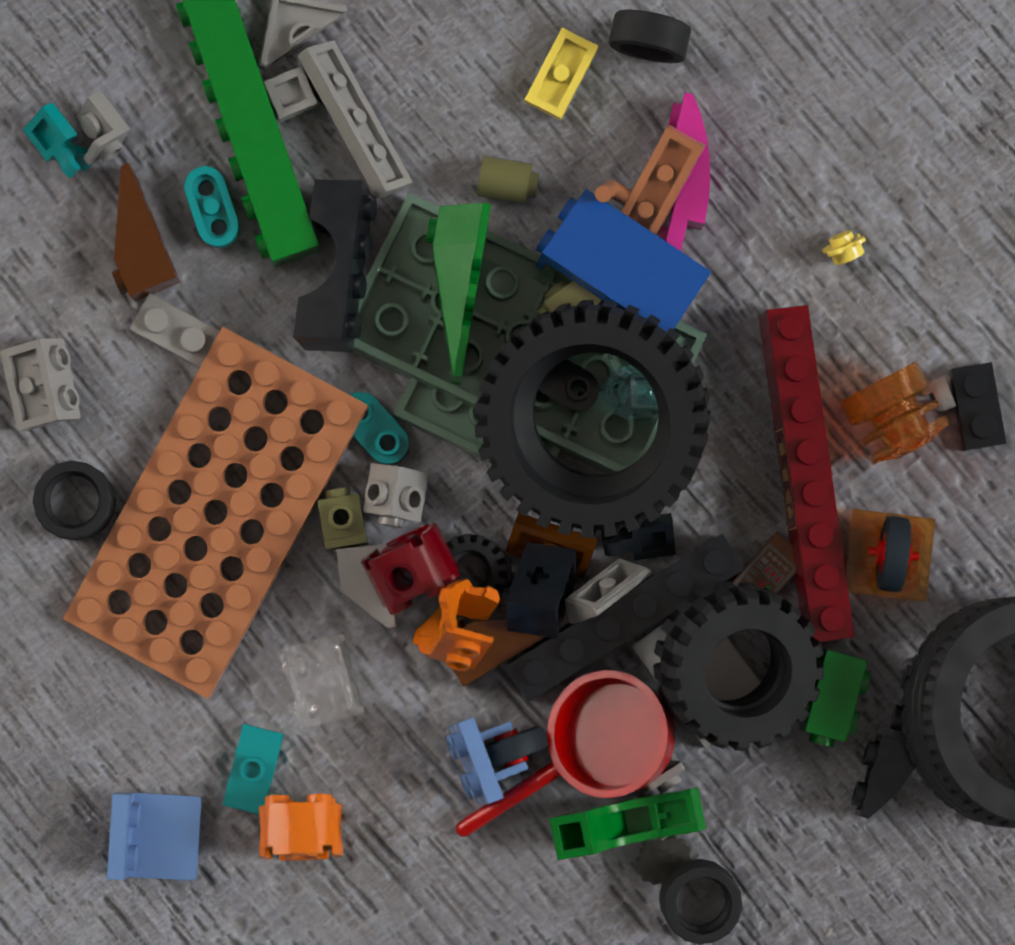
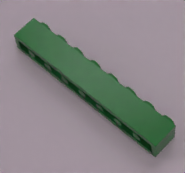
(251, 128)

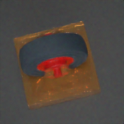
(889, 555)

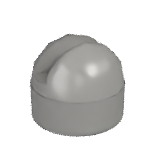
(942, 392)

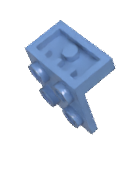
(154, 836)

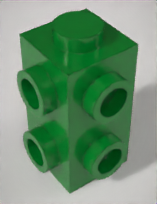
(834, 712)

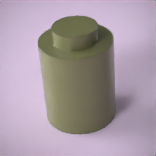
(507, 180)

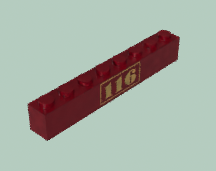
(806, 471)

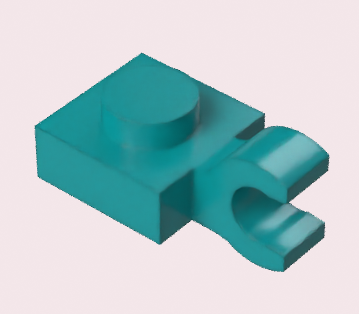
(54, 138)

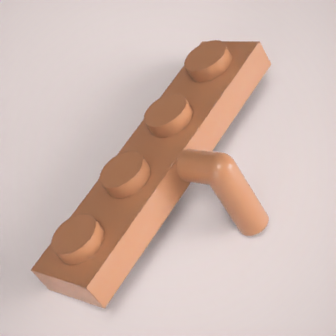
(659, 182)

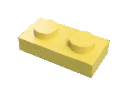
(561, 74)

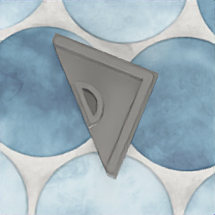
(294, 23)

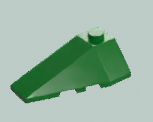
(457, 259)

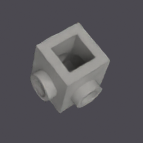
(395, 494)

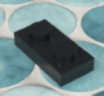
(977, 406)

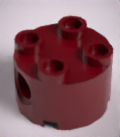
(411, 566)

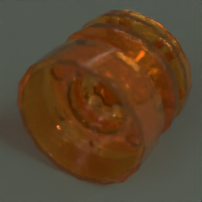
(895, 413)

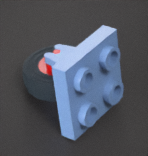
(479, 759)

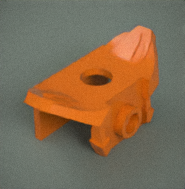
(439, 634)

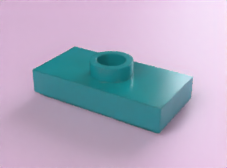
(253, 768)

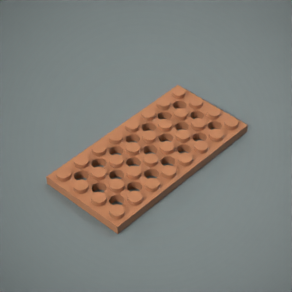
(151, 499)

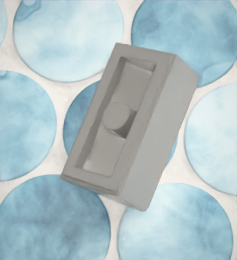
(604, 590)

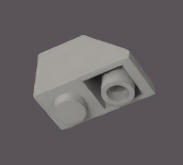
(359, 588)

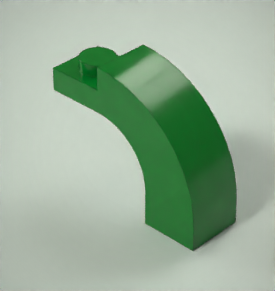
(627, 822)

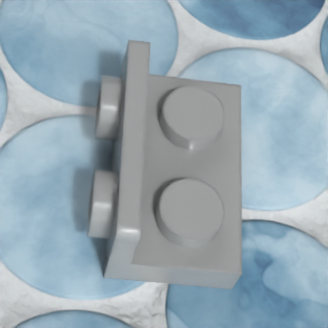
(40, 383)

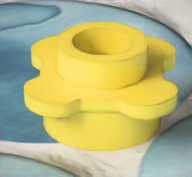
(844, 247)

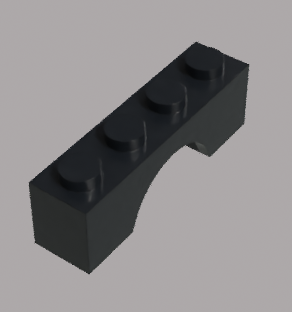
(330, 314)

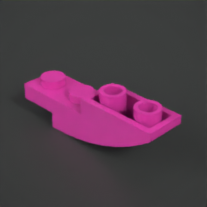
(693, 199)

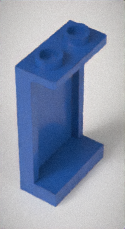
(621, 260)

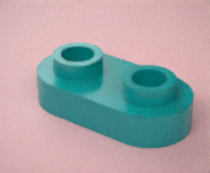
(211, 208)
(375, 427)

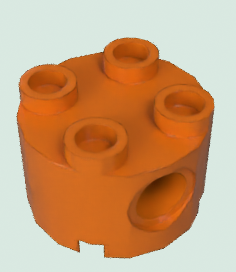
(300, 828)

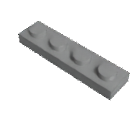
(355, 119)

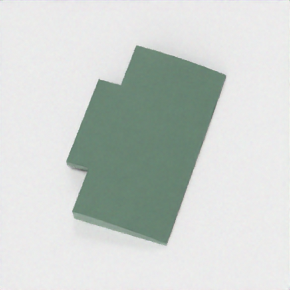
(407, 336)

